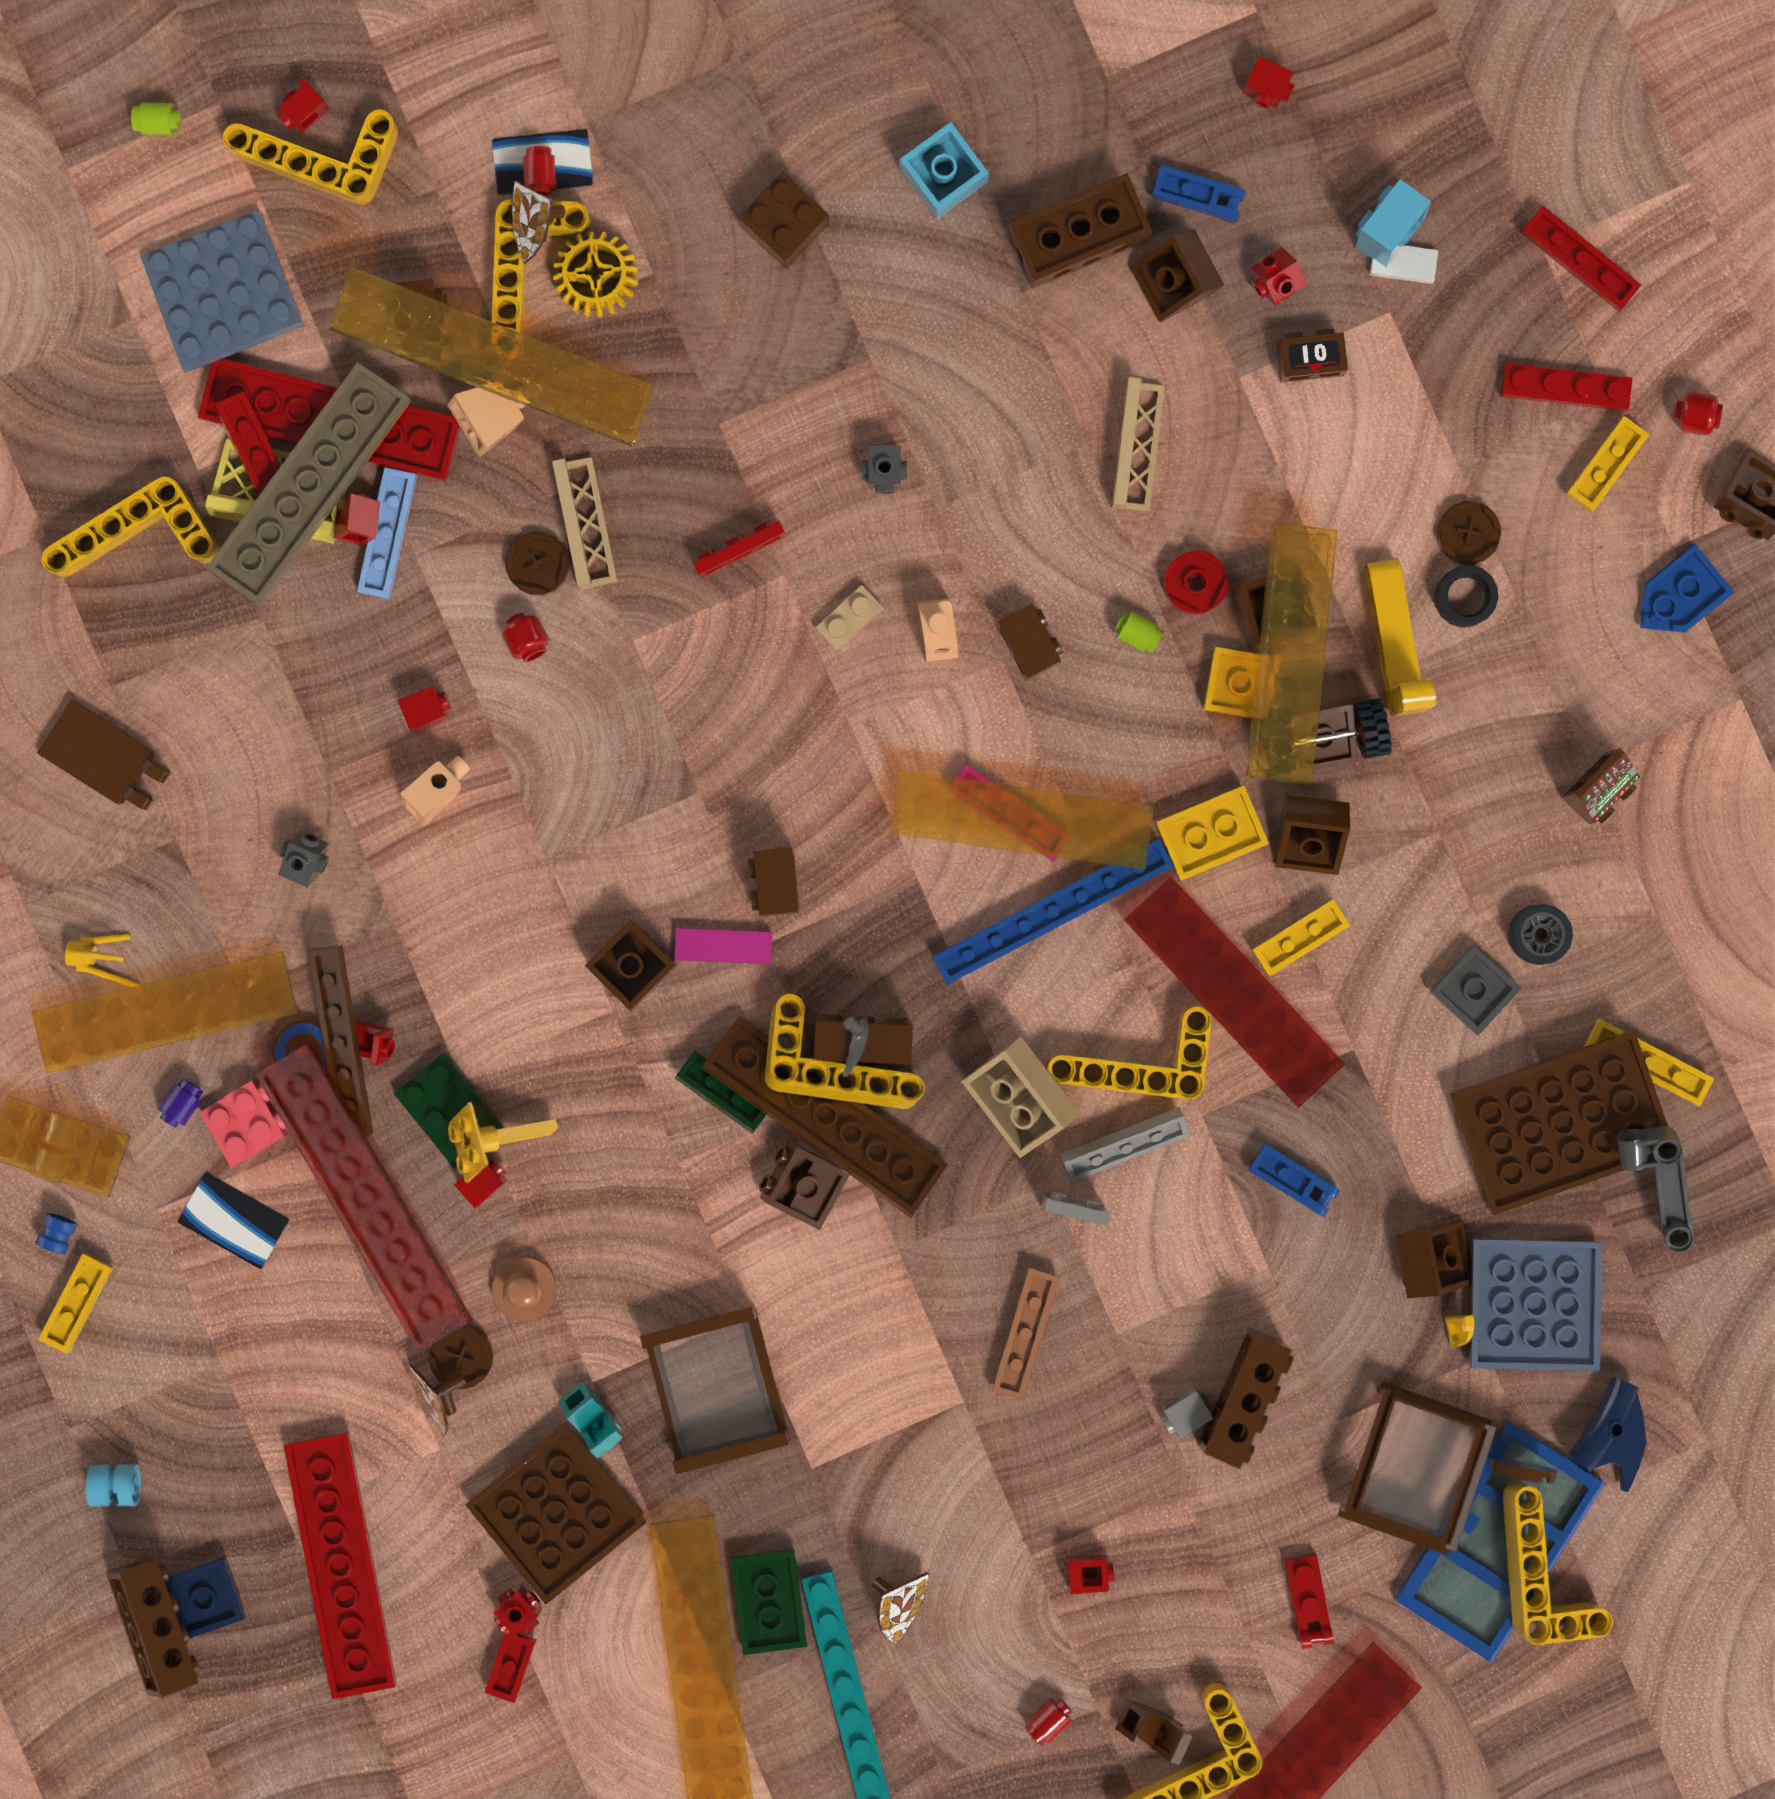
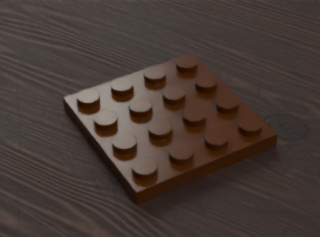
(556, 1513)

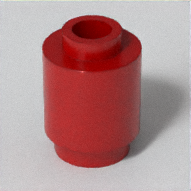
(539, 169)
(1049, 1721)

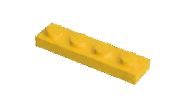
(1664, 1069)

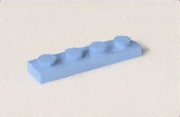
(384, 551)

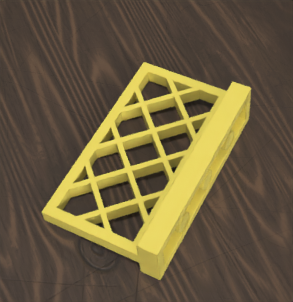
(235, 508)

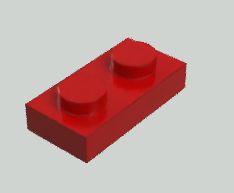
(510, 1666)

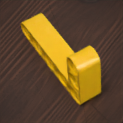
(317, 163)
(514, 265)
(131, 526)
(1395, 641)
(828, 1071)
(1141, 1072)
(1536, 1577)
(1226, 1758)

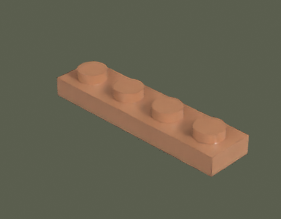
(1025, 1333)

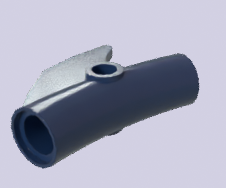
(1614, 1434)

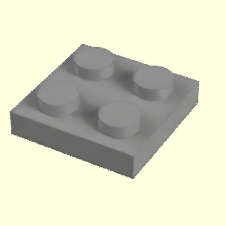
(1088, 1210)

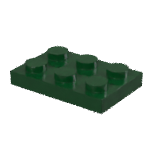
(437, 1097)
(768, 1601)

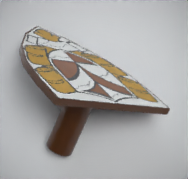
(531, 219)
(438, 1398)
(899, 1605)

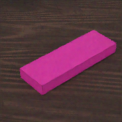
(723, 946)

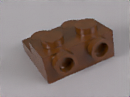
(1750, 496)
(803, 1185)

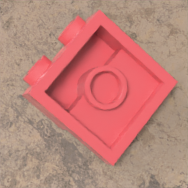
(244, 1123)

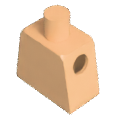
(485, 417)
(938, 629)
(424, 799)

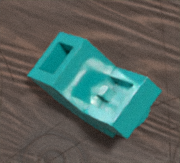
(591, 1418)

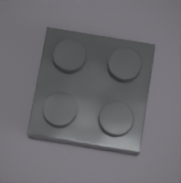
(1475, 990)

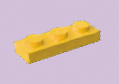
(1607, 464)
(1300, 937)
(76, 1303)

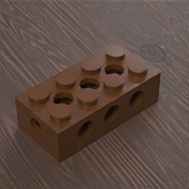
(1084, 210)
(1241, 1380)
(138, 1618)

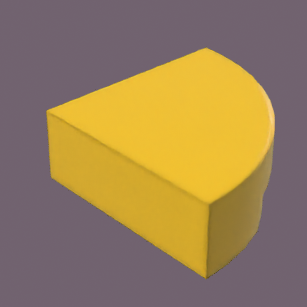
(1460, 1329)

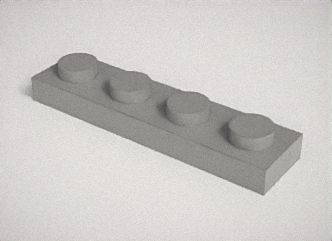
(1125, 1144)

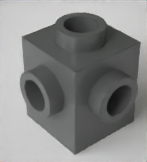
(884, 456)
(303, 858)

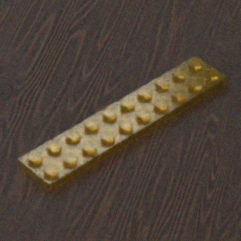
(490, 357)
(701, 1659)

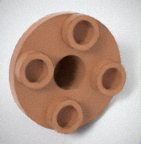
(524, 1289)

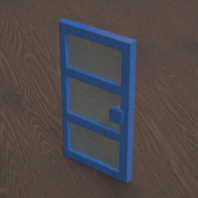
(1470, 1587)

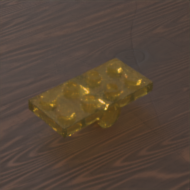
(60, 1147)

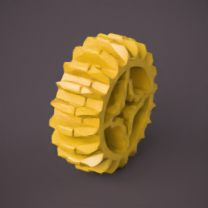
(609, 273)

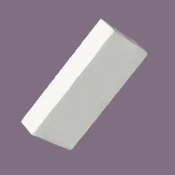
(1408, 264)

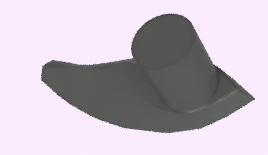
(858, 1042)

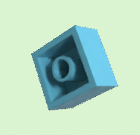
(943, 170)
(1393, 223)

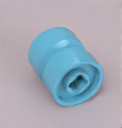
(113, 1485)

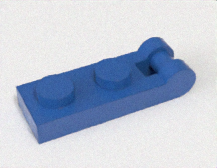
(1197, 193)
(1292, 1179)

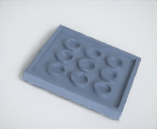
(222, 291)
(1535, 1304)

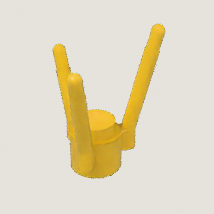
(83, 955)

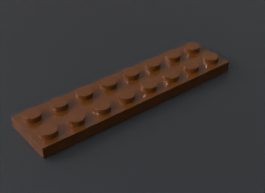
(837, 1129)

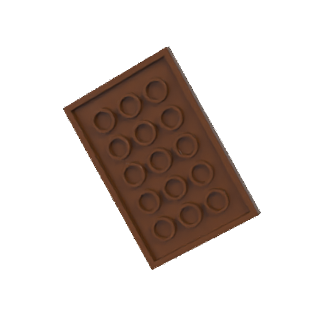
(1557, 1120)

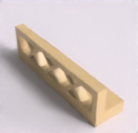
(1127, 441)
(573, 527)

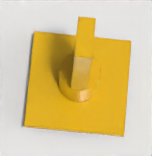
(474, 1142)

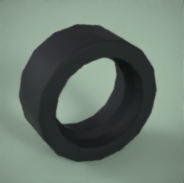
(1488, 585)

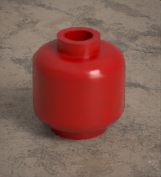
(1699, 413)
(525, 637)

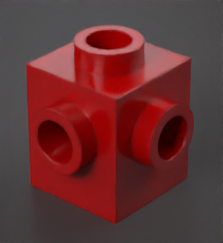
(1277, 276)
(521, 1600)

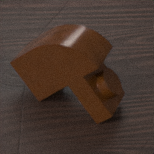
(1154, 1730)

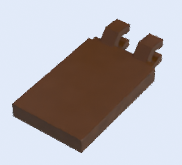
(101, 755)

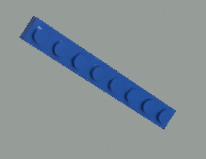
(1047, 914)

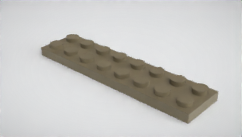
(308, 484)

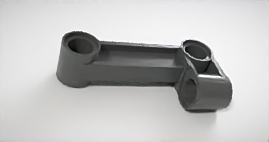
(1641, 1150)

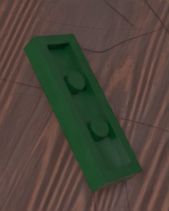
(718, 1094)

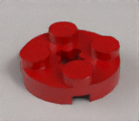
(1178, 589)

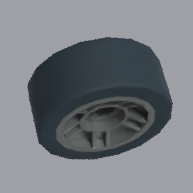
(1555, 927)

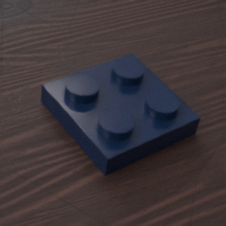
(206, 1597)

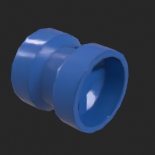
(56, 1233)

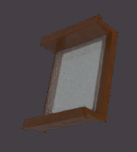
(717, 1389)
(1419, 1470)

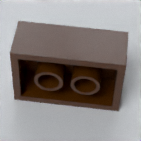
(885, 1044)

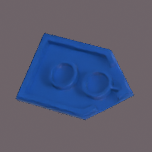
(1682, 593)

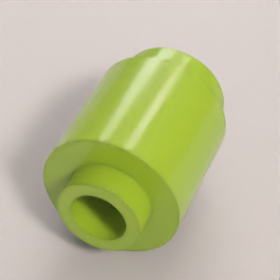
(155, 118)
(1138, 632)

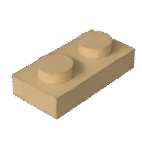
(849, 618)

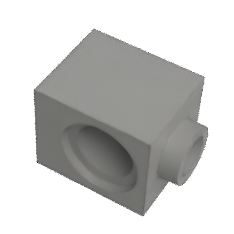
(1185, 1413)

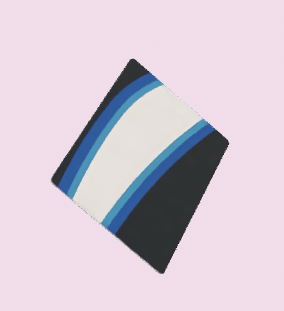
(570, 154)
(233, 1220)

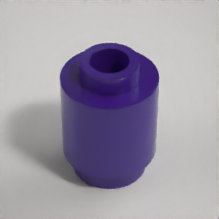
(180, 1103)

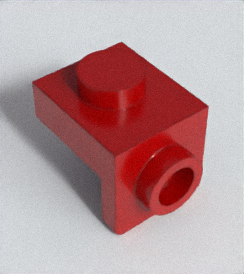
(375, 1042)

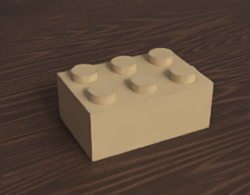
(1020, 1097)

